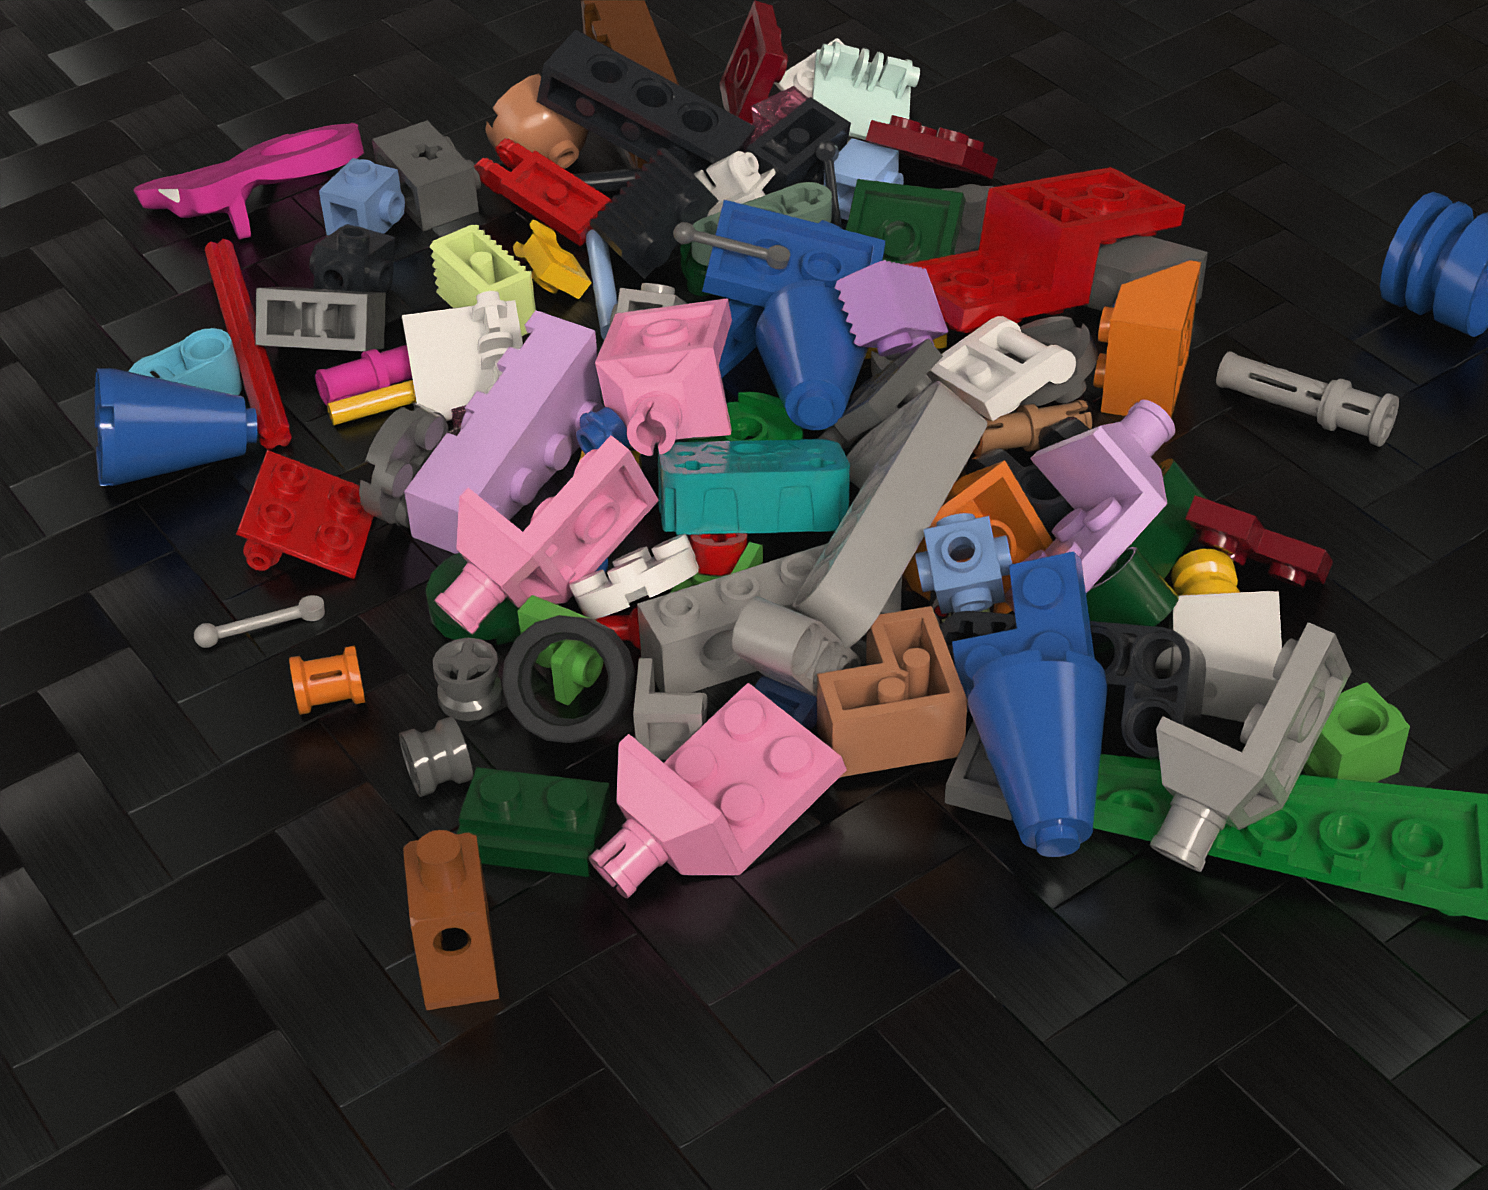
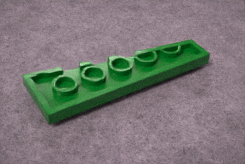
(1336, 831)

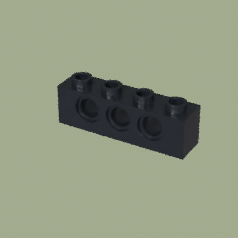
(637, 106)

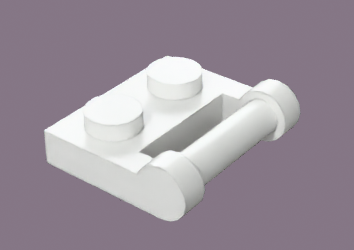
(992, 381)

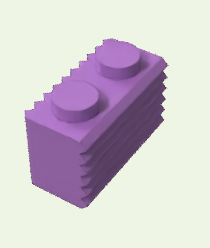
(891, 307)

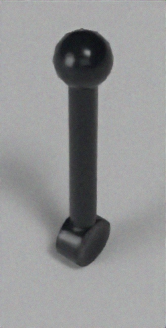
(828, 153)

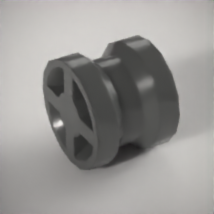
(468, 679)
(436, 756)

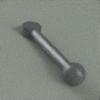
(775, 256)

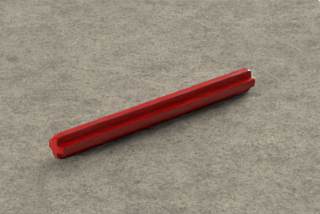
(252, 358)

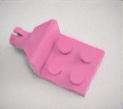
(665, 373)
(562, 543)
(717, 795)

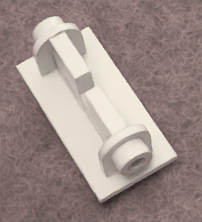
(735, 179)

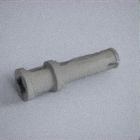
(1336, 398)

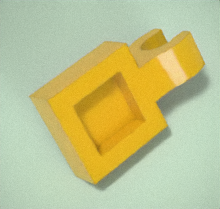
(550, 263)

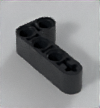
(1129, 673)

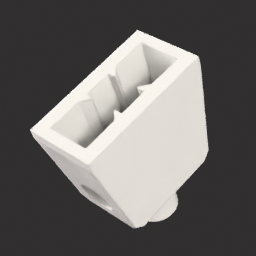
(1239, 644)

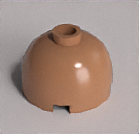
(535, 125)

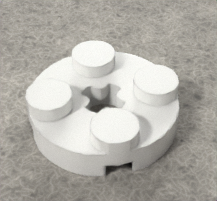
(635, 577)

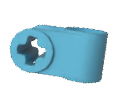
(199, 360)

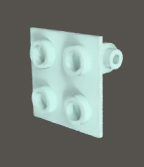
(860, 88)

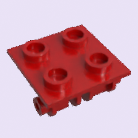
(304, 516)

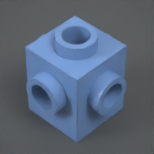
(363, 197)
(967, 584)

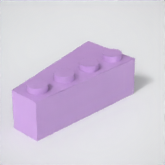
(513, 433)

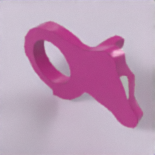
(229, 184)

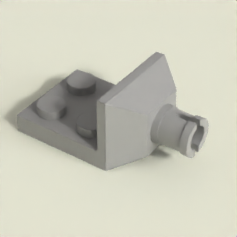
(1236, 788)

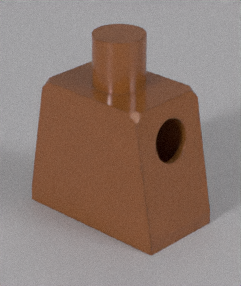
(444, 893)

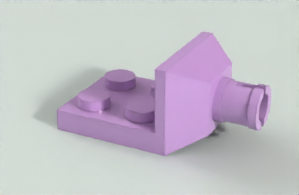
(1109, 485)

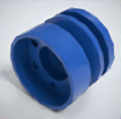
(1440, 264)

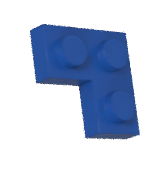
(1048, 616)

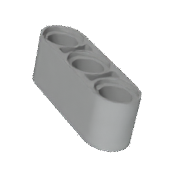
(788, 645)

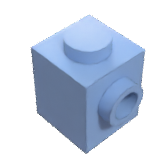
(864, 162)

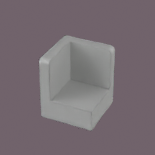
(665, 718)

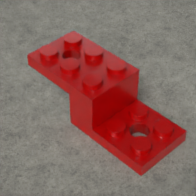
(1044, 245)

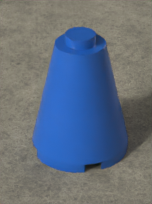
(809, 352)
(164, 426)
(1043, 742)

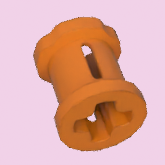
(326, 680)

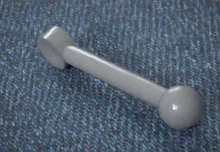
(309, 608)

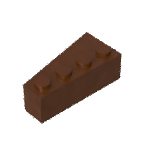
(631, 32)

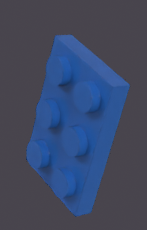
(814, 249)

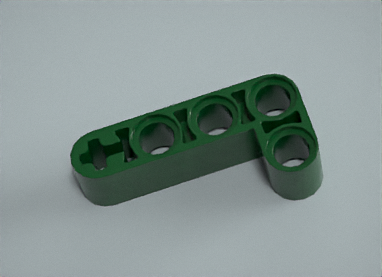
(1135, 585)

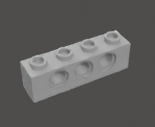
(694, 627)

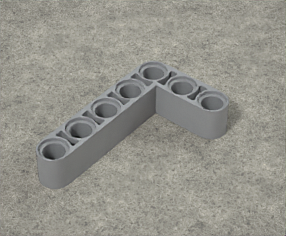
(903, 481)

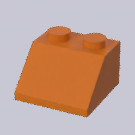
(1147, 339)
(997, 495)

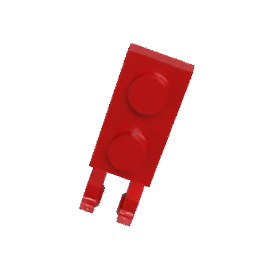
(543, 189)

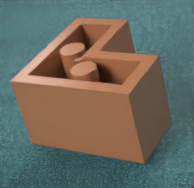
(898, 706)

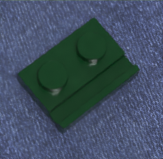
(535, 820)

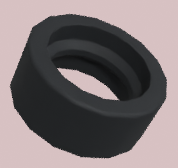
(518, 675)

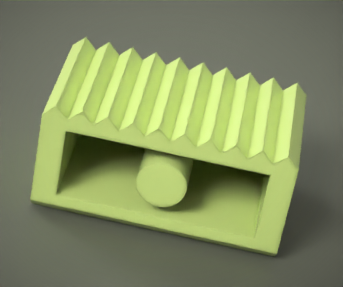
(473, 264)

